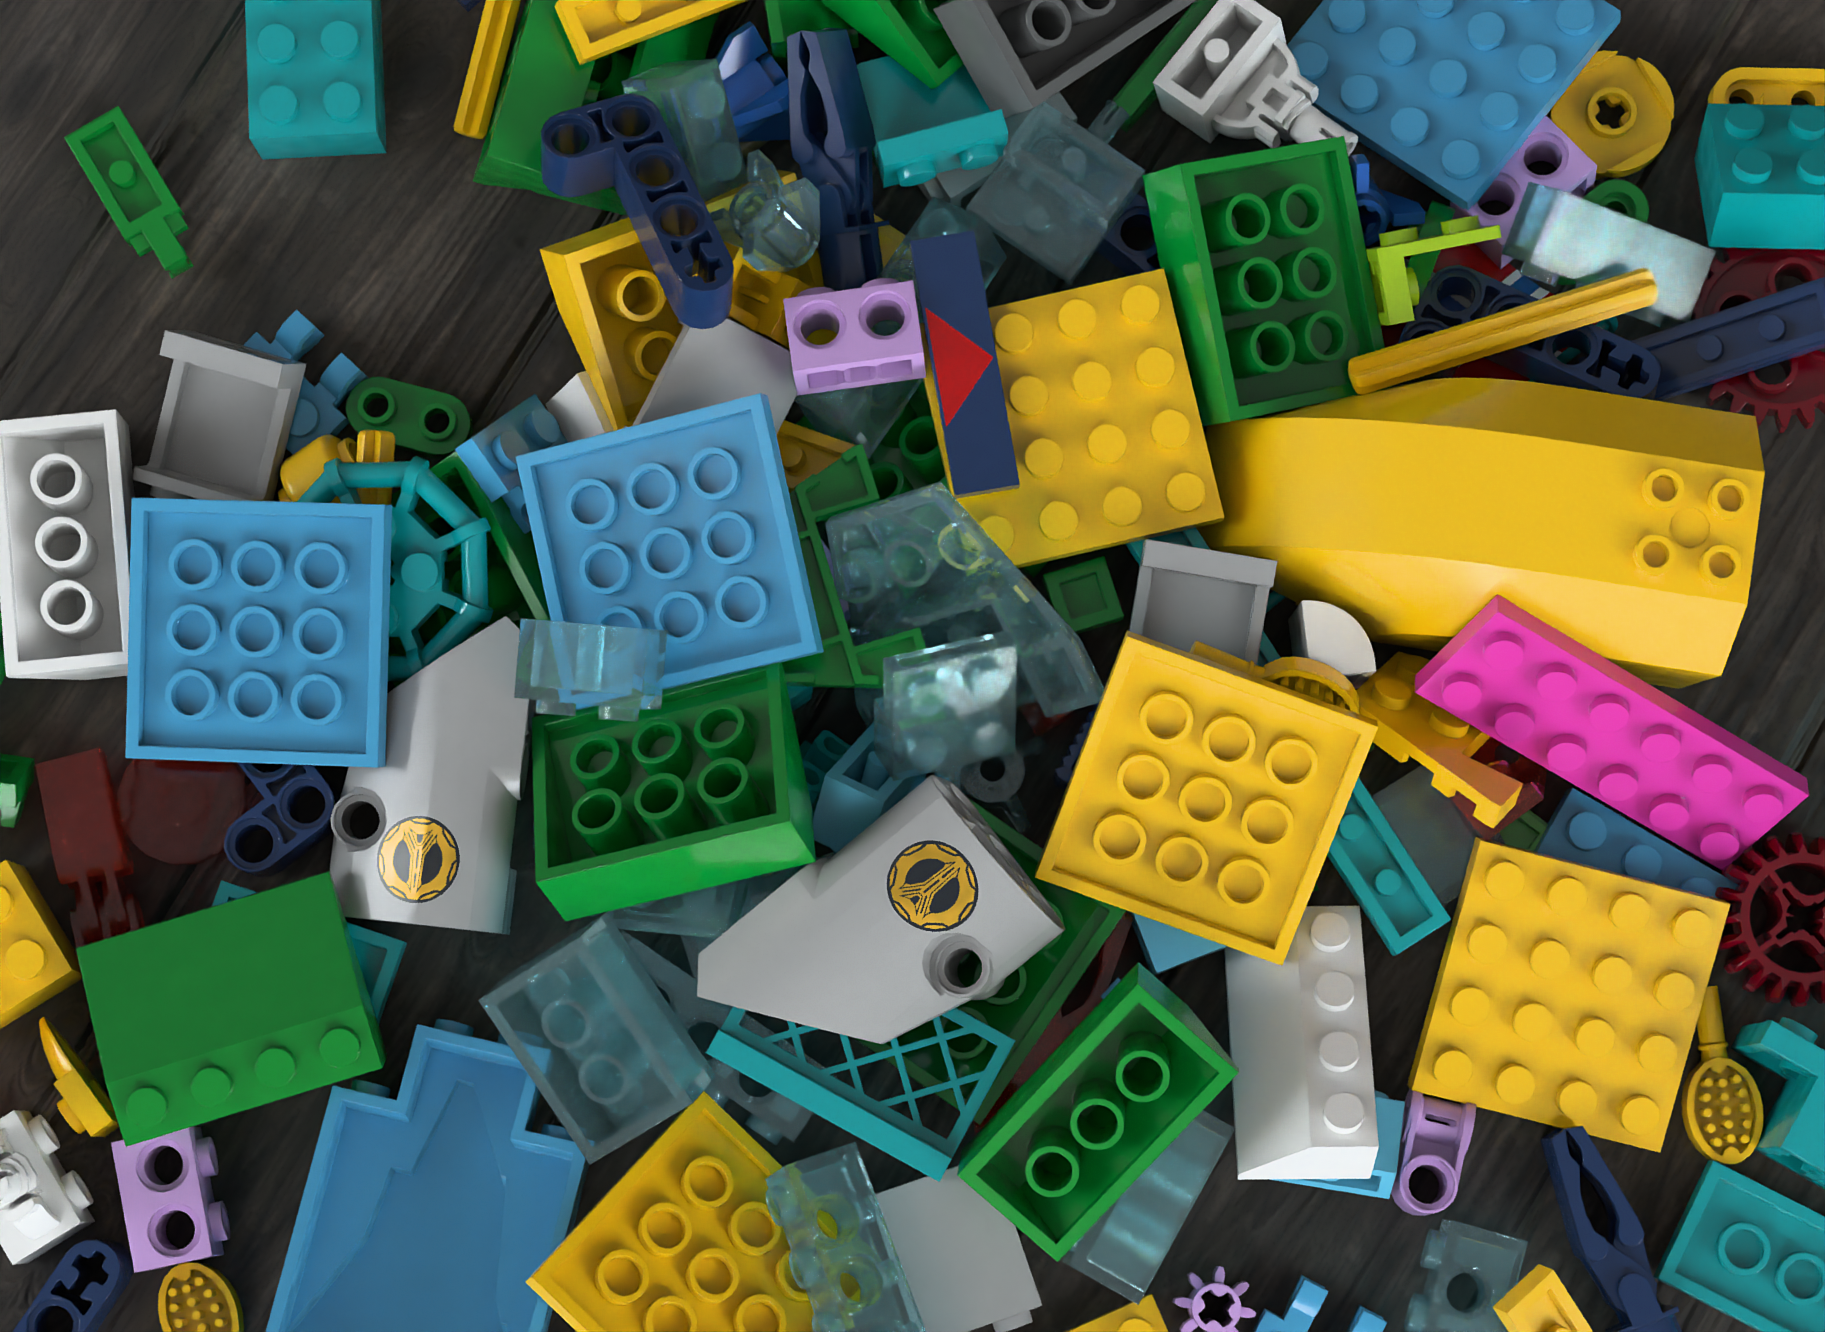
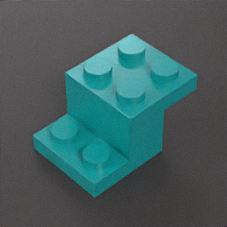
(1796, 1123)

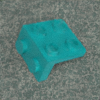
(926, 128)

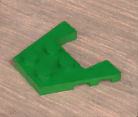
(833, 491)

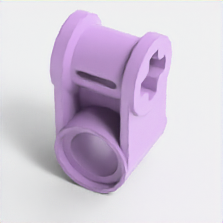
(1432, 1147)

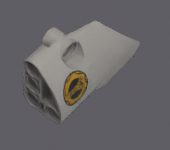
(443, 797)
(883, 923)

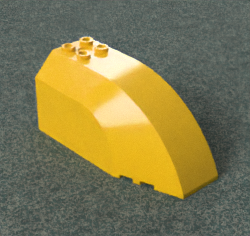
(1568, 501)

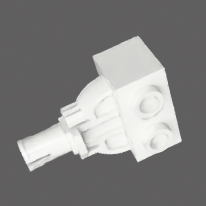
(1243, 81)
(36, 1195)

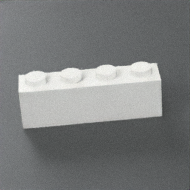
(65, 545)
(1304, 1054)

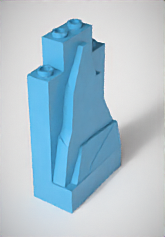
(431, 1200)

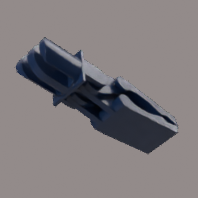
(834, 149)
(1615, 1264)

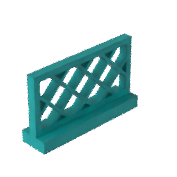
(850, 1106)

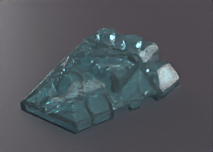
(936, 569)

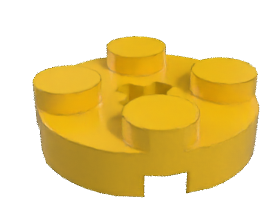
(1643, 125)

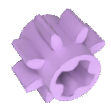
(1195, 1304)

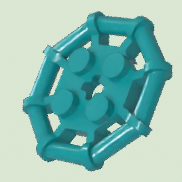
(419, 555)

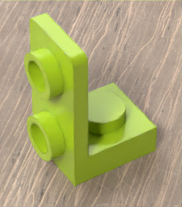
(1397, 286)

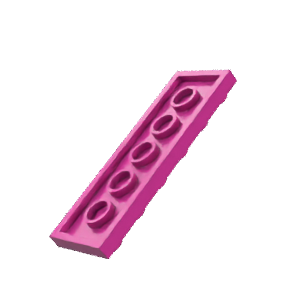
(1610, 733)

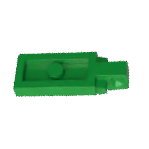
(131, 188)

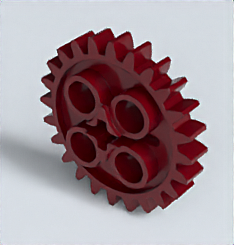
(1747, 278)

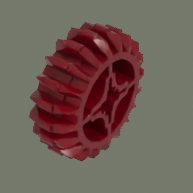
(1777, 898)

